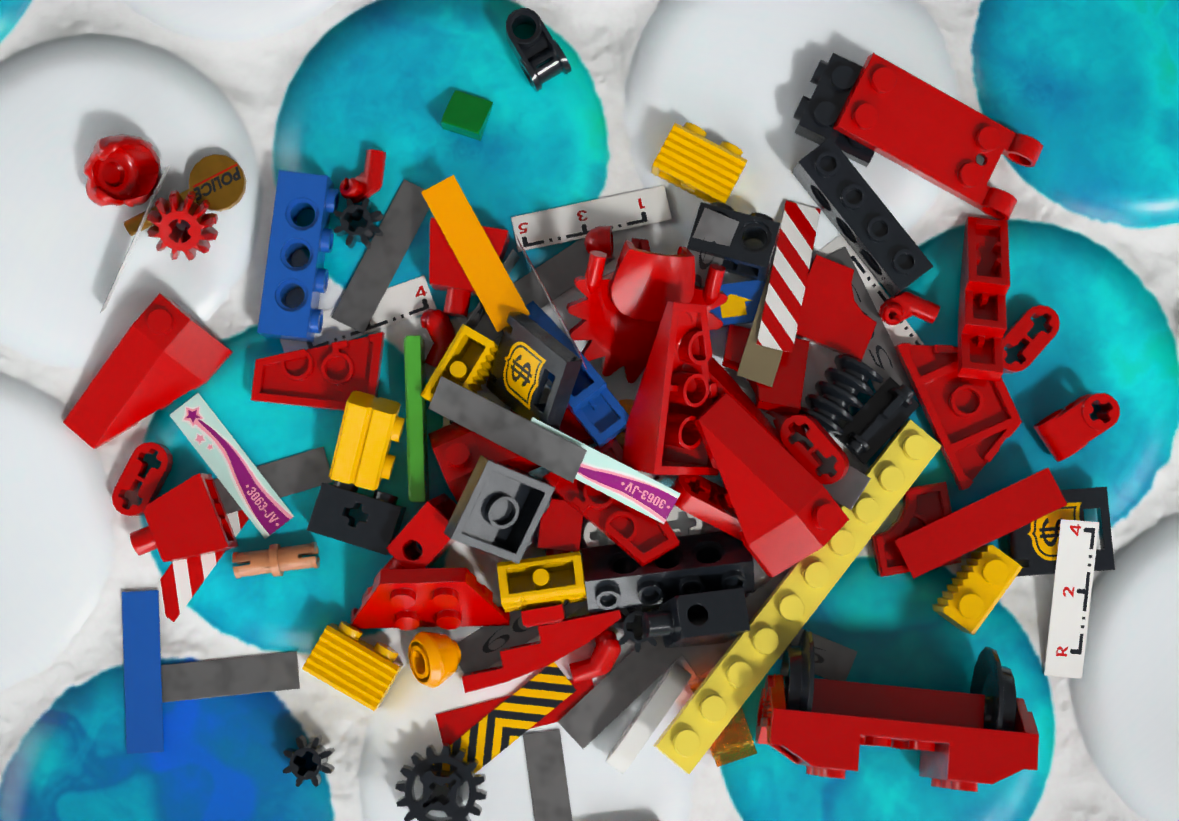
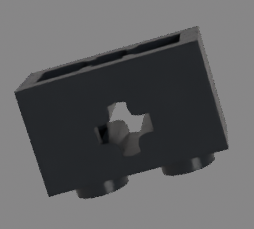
(332, 516)

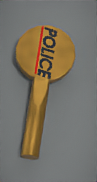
(212, 179)

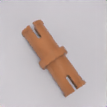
(276, 560)

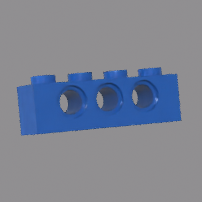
(294, 194)

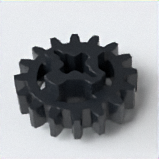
(429, 775)

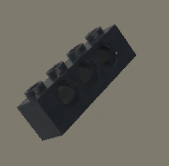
(861, 217)
(695, 566)

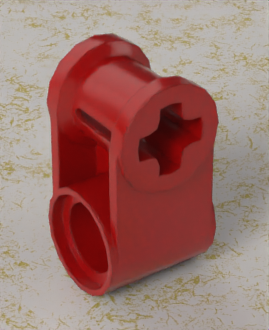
(1072, 428)

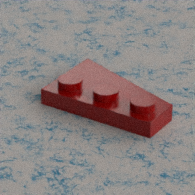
(320, 375)
(628, 528)

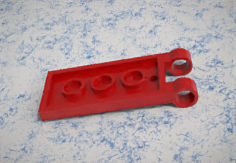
(933, 135)

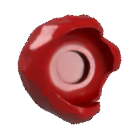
(122, 171)

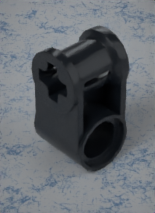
(538, 55)

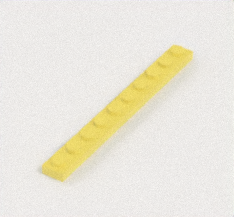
(794, 602)

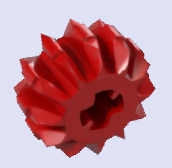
(176, 210)

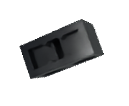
(737, 256)

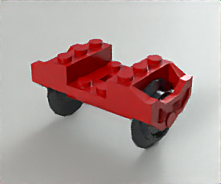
(958, 734)

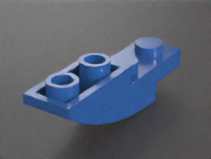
(590, 399)

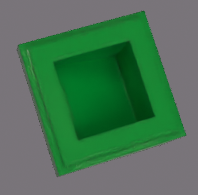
(466, 115)

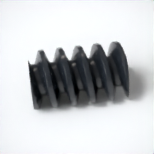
(840, 393)

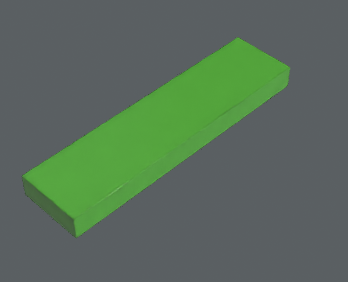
(416, 419)

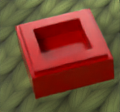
(543, 615)

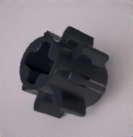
(355, 212)
(629, 616)
(297, 762)

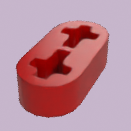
(1034, 345)
(822, 442)
(134, 474)

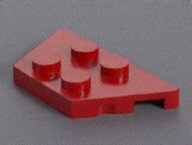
(964, 413)
(427, 599)

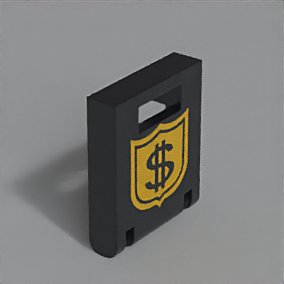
(523, 366)
(1040, 538)

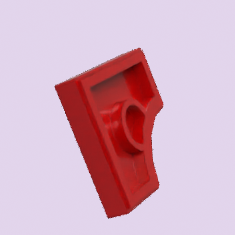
(830, 311)
(789, 380)
(920, 507)

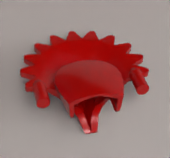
(628, 304)

